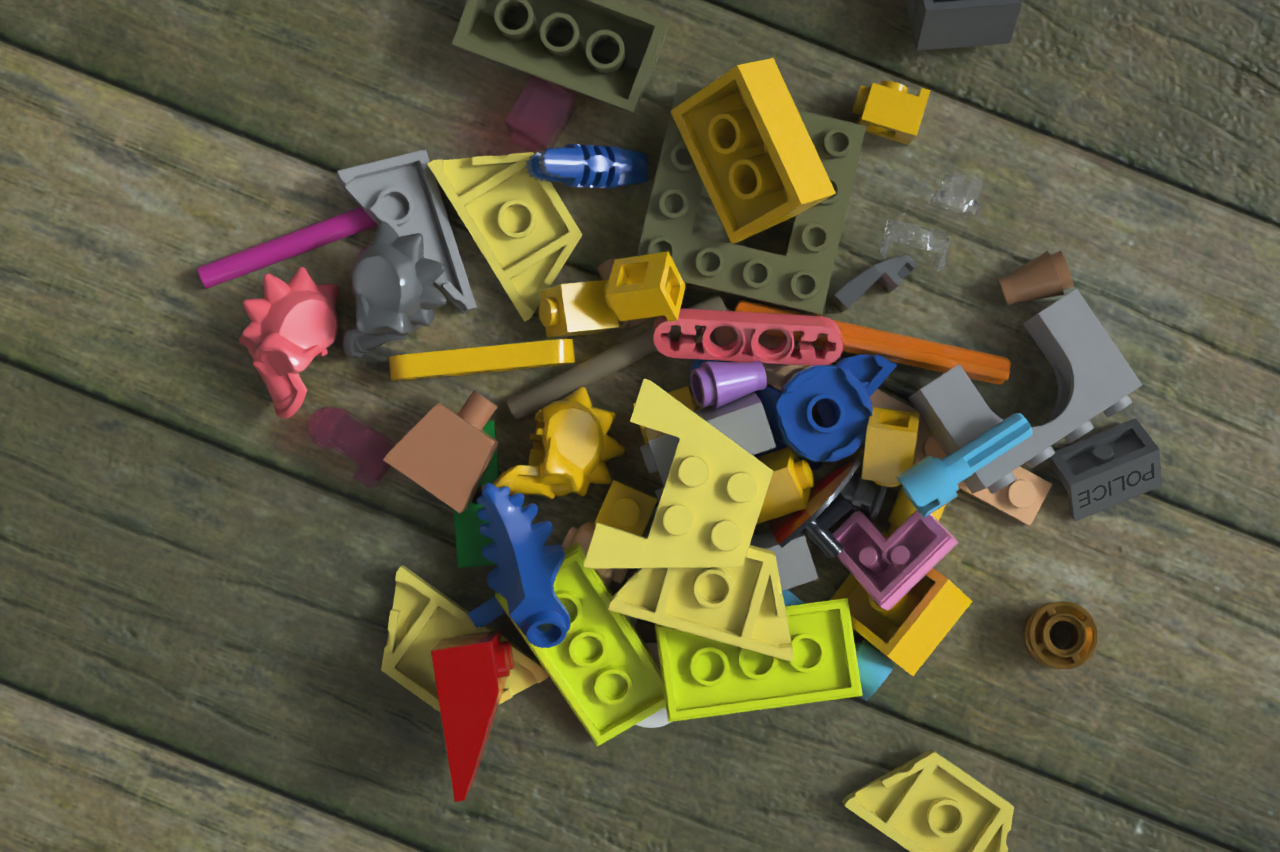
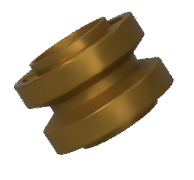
(1082, 629)

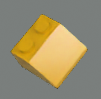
(913, 624)

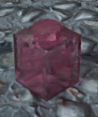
(540, 115)

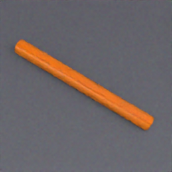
(901, 348)

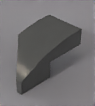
(887, 274)

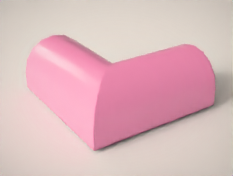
(893, 564)

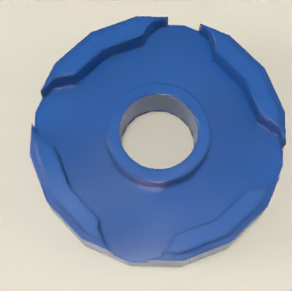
(795, 418)

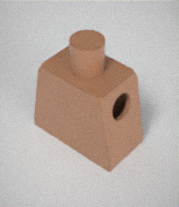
(448, 451)

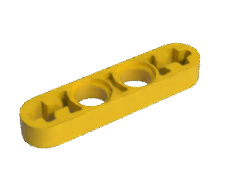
(481, 360)

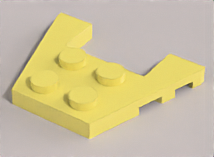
(706, 501)

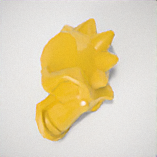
(566, 450)

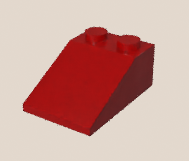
(469, 686)

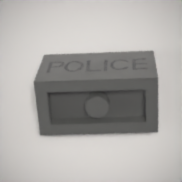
(1108, 468)

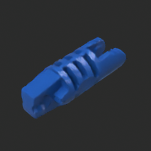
(589, 166)

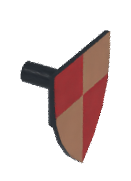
(824, 509)

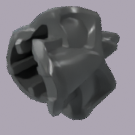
(392, 291)

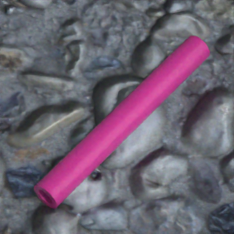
(285, 247)

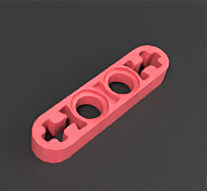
(749, 328)

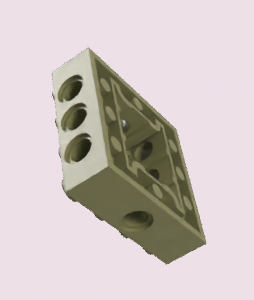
(740, 272)

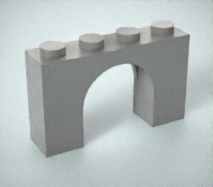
(1089, 380)
(747, 426)

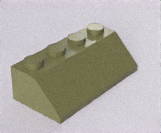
(575, 44)

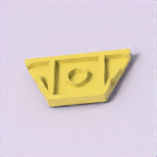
(512, 220)
(718, 603)
(419, 622)
(934, 808)

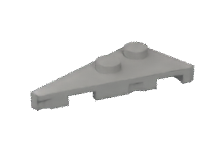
(409, 200)

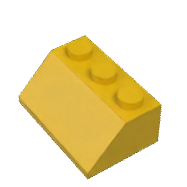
(752, 149)

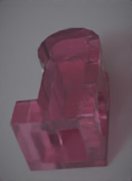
(355, 439)

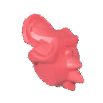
(288, 332)

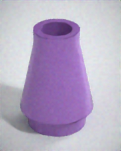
(725, 382)

